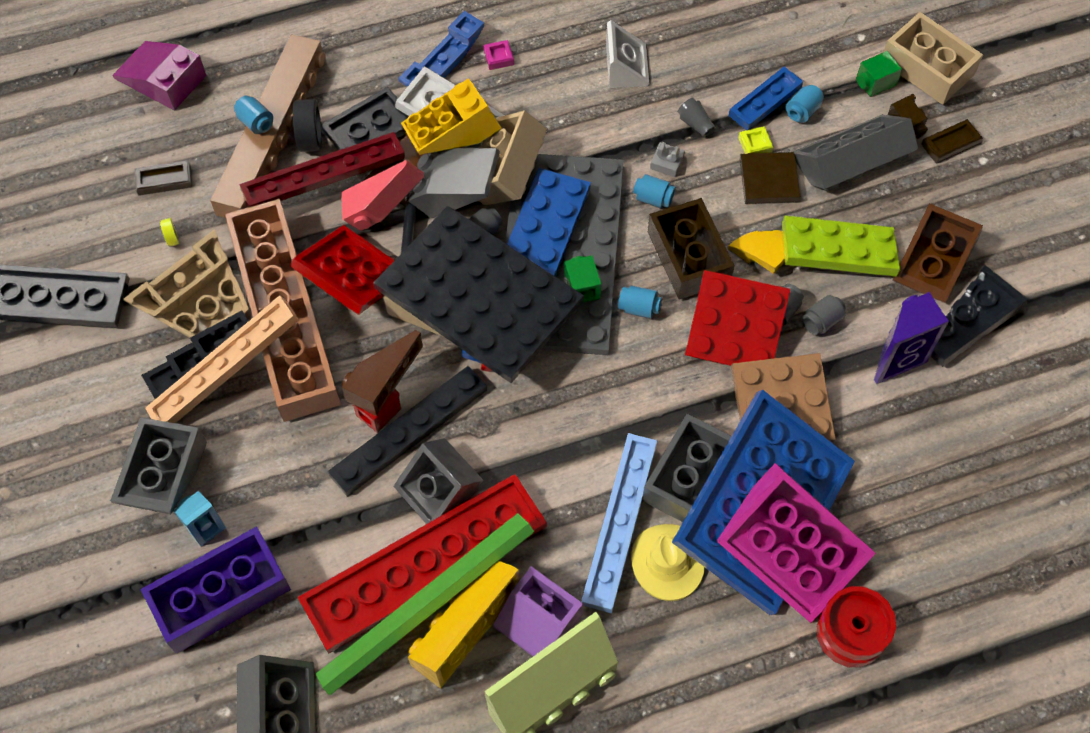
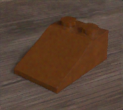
(938, 252)

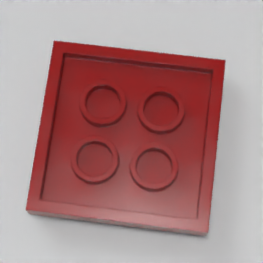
(344, 268)
(736, 319)

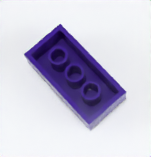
(215, 590)

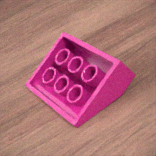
(794, 543)

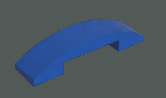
(450, 51)

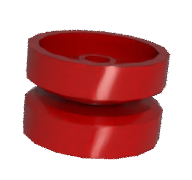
(856, 626)

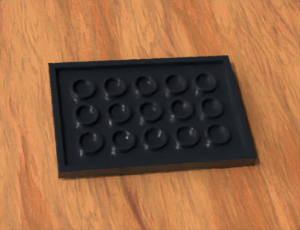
(479, 293)

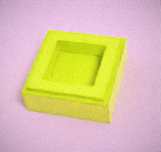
(755, 141)

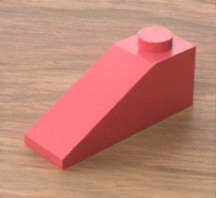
(379, 195)

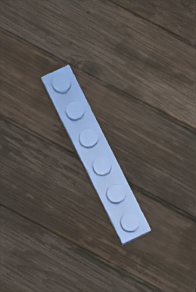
(619, 523)

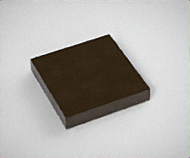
(769, 178)

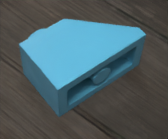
(199, 518)

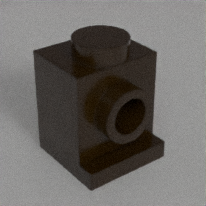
(908, 109)

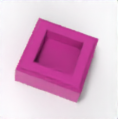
(498, 55)

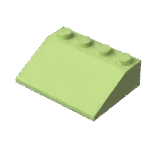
(553, 679)

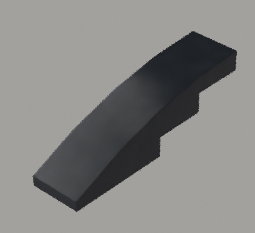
(187, 357)

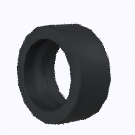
(307, 125)

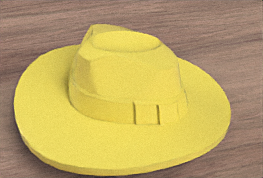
(662, 566)

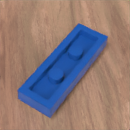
(765, 98)

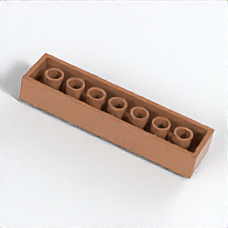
(297, 357)

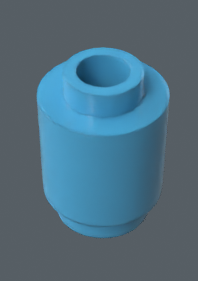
(804, 103)
(253, 114)
(654, 191)
(640, 301)

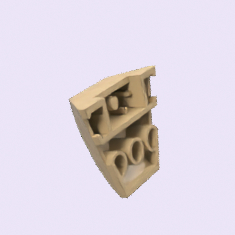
(193, 291)

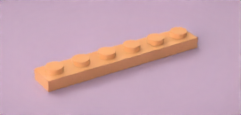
(223, 362)

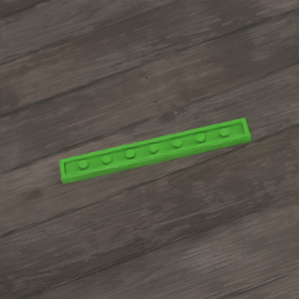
(423, 604)

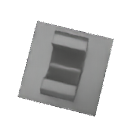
(667, 159)

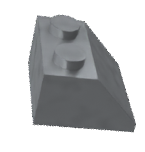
(437, 480)

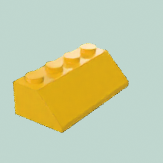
(462, 624)

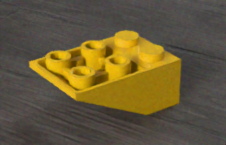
(451, 121)

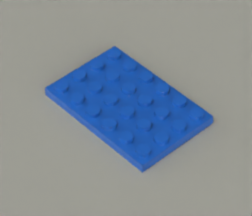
(763, 437)

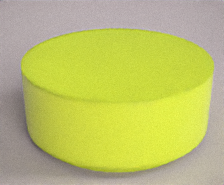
(169, 232)

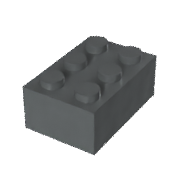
(684, 467)

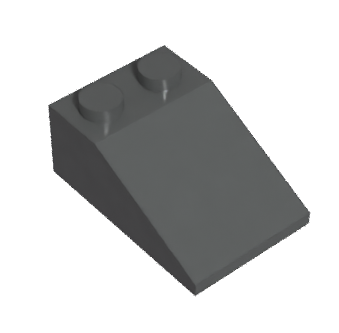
(453, 178)
(159, 465)

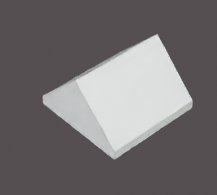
(625, 58)

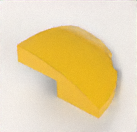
(762, 247)

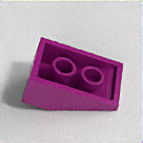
(162, 72)

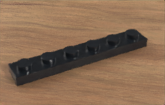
(407, 431)

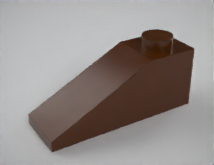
(379, 374)

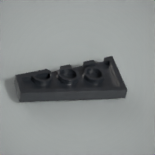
(978, 312)

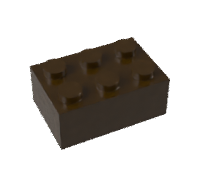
(688, 245)

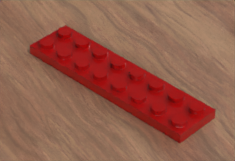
(389, 578)

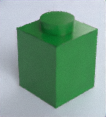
(878, 73)
(583, 277)

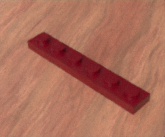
(323, 170)

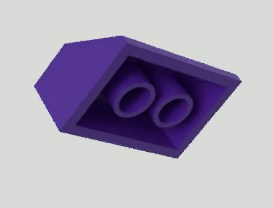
(911, 337)

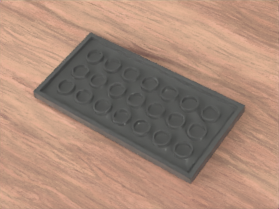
(596, 235)

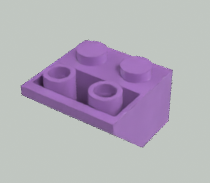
(537, 613)

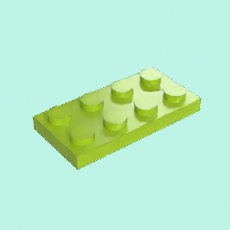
(840, 246)

